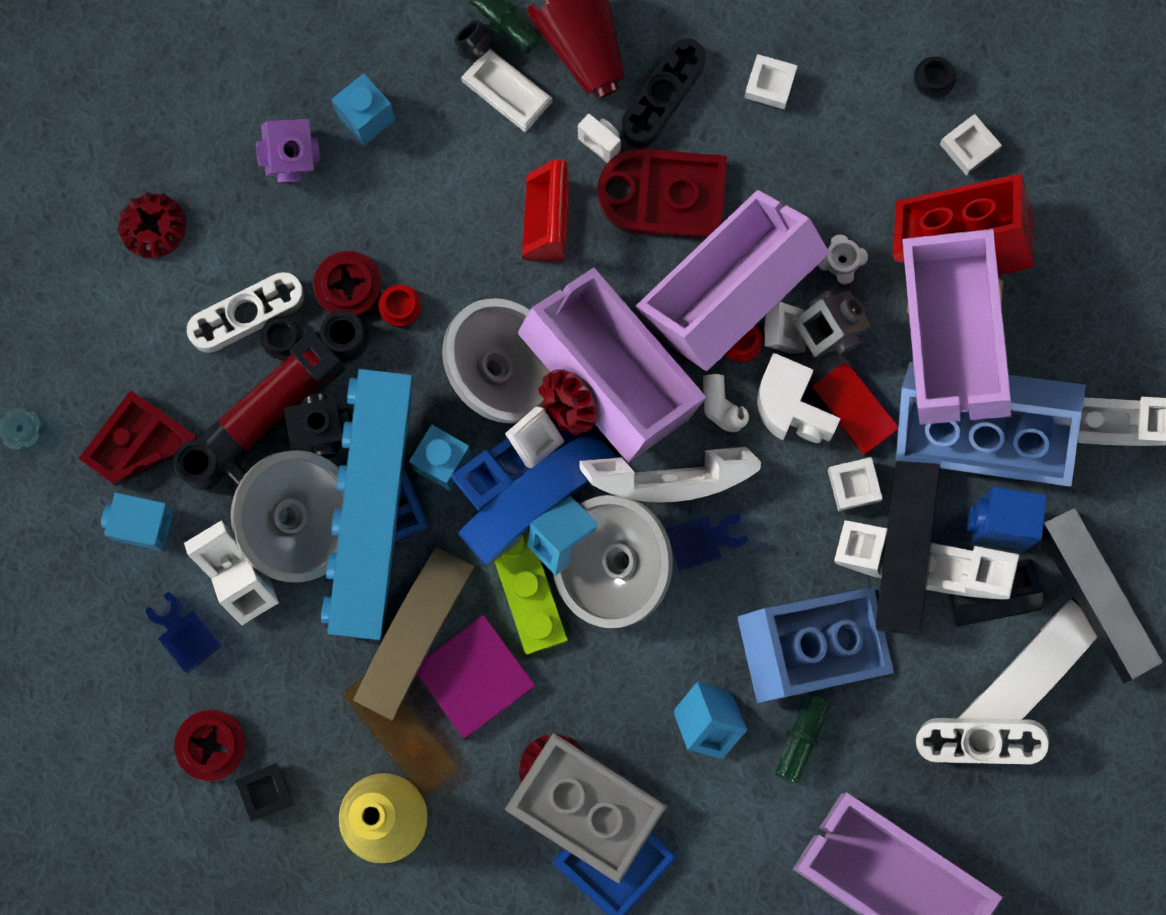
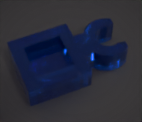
(698, 542)
(186, 637)

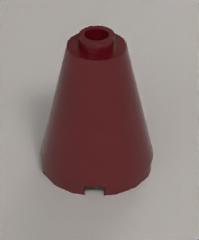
(584, 41)

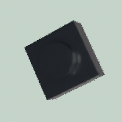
(264, 792)

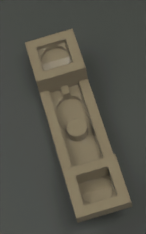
(412, 633)

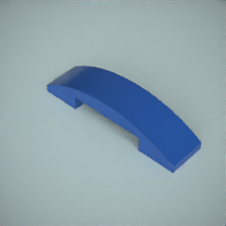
(496, 470)
(543, 486)

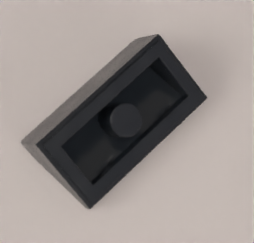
(1024, 598)

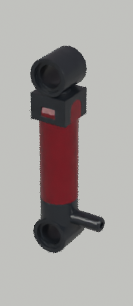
(310, 366)

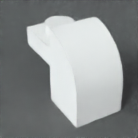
(781, 403)
(236, 583)

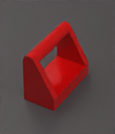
(546, 212)

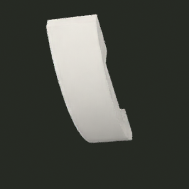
(1123, 422)
(721, 471)
(951, 569)
(1032, 673)

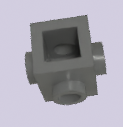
(832, 323)

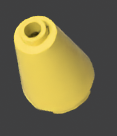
(400, 823)

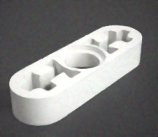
(211, 314)
(969, 755)

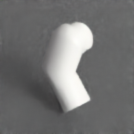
(718, 408)

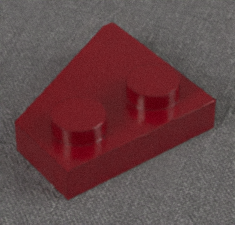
(134, 441)

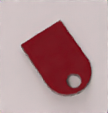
(668, 194)

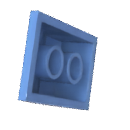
(814, 644)

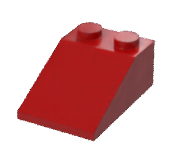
(986, 205)

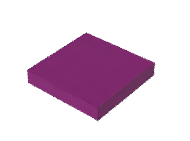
(474, 677)

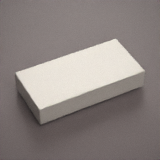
(507, 90)

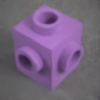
(297, 137)

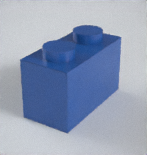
(1007, 519)

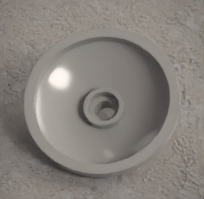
(489, 336)
(308, 490)
(597, 581)

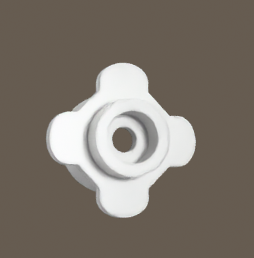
(854, 258)

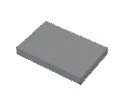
(585, 808)

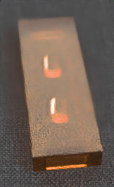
(407, 743)

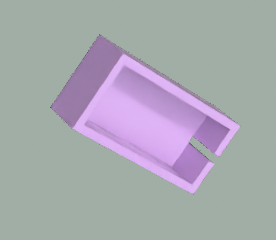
(733, 279)
(956, 327)
(629, 373)
(885, 870)

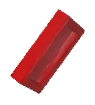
(858, 410)

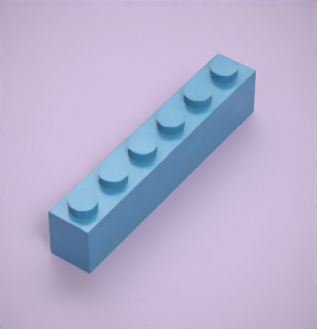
(369, 504)

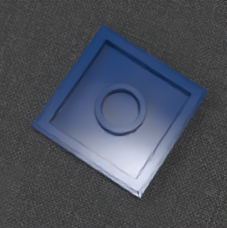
(606, 893)

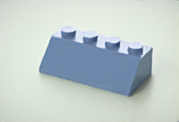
(1029, 445)

